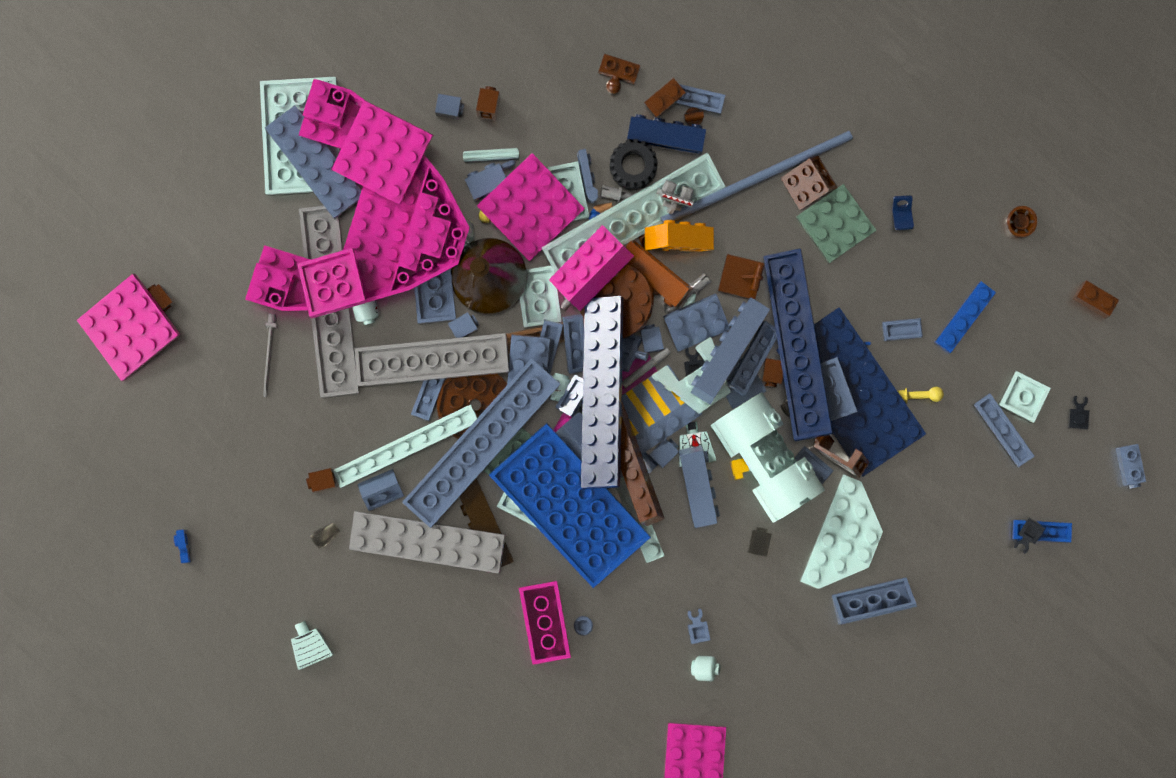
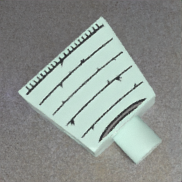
(309, 646)

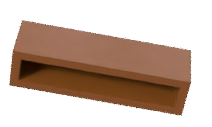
(660, 277)

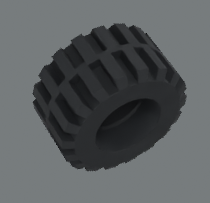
(633, 148)

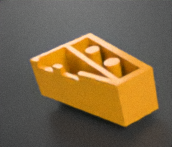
(680, 237)

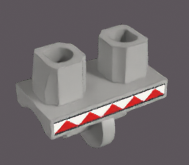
(668, 193)

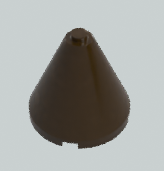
(489, 276)

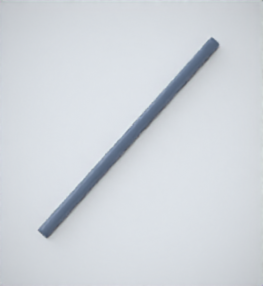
(760, 176)

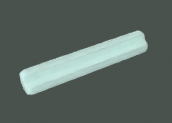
(489, 155)

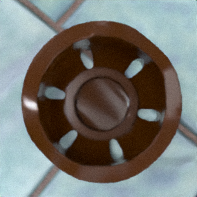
(1021, 221)

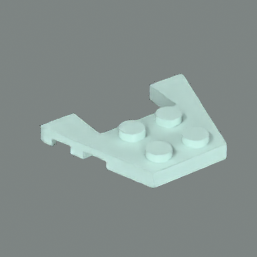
(683, 387)

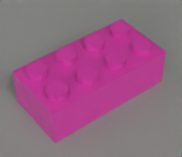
(591, 267)
(544, 622)

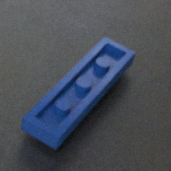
(965, 317)

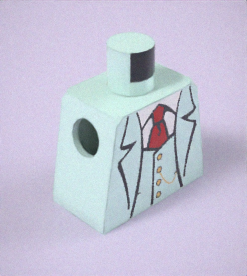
(694, 438)

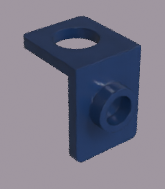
(902, 213)

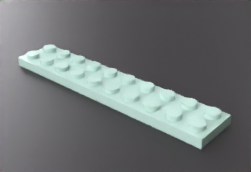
(641, 210)

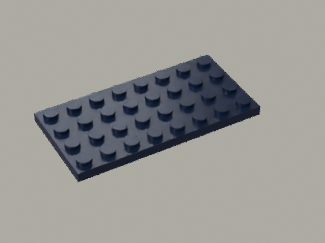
(883, 419)

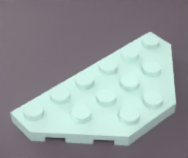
(846, 537)

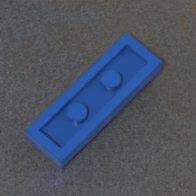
(1053, 532)

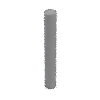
(646, 367)

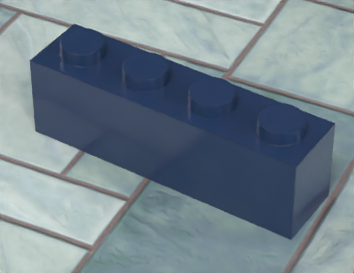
(667, 135)

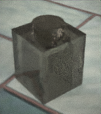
(759, 542)

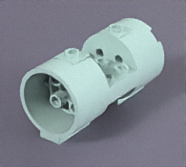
(782, 479)

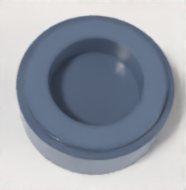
(583, 625)

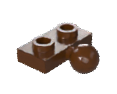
(618, 70)

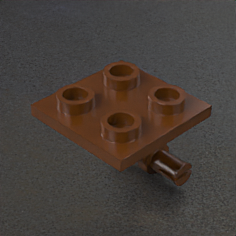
(741, 277)

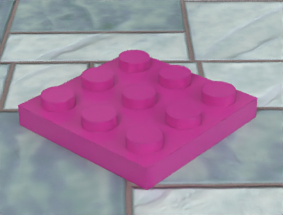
(331, 283)
(695, 751)

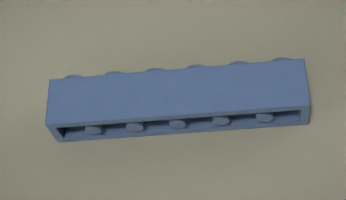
(730, 350)

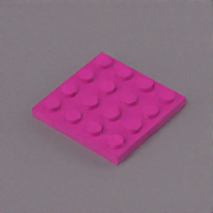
(382, 152)
(530, 207)
(128, 327)

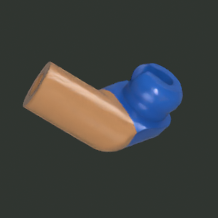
(598, 209)

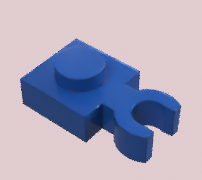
(181, 541)

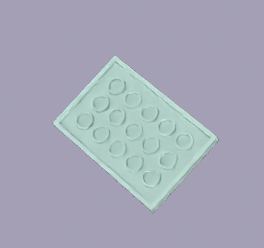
(276, 99)

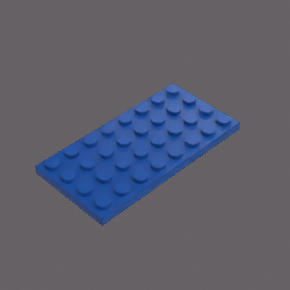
(581, 523)

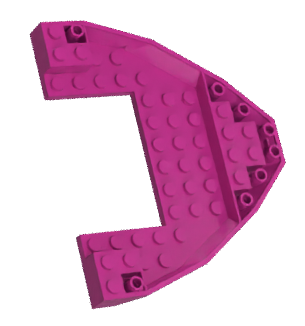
(391, 241)

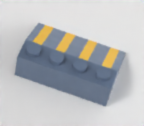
(655, 412)

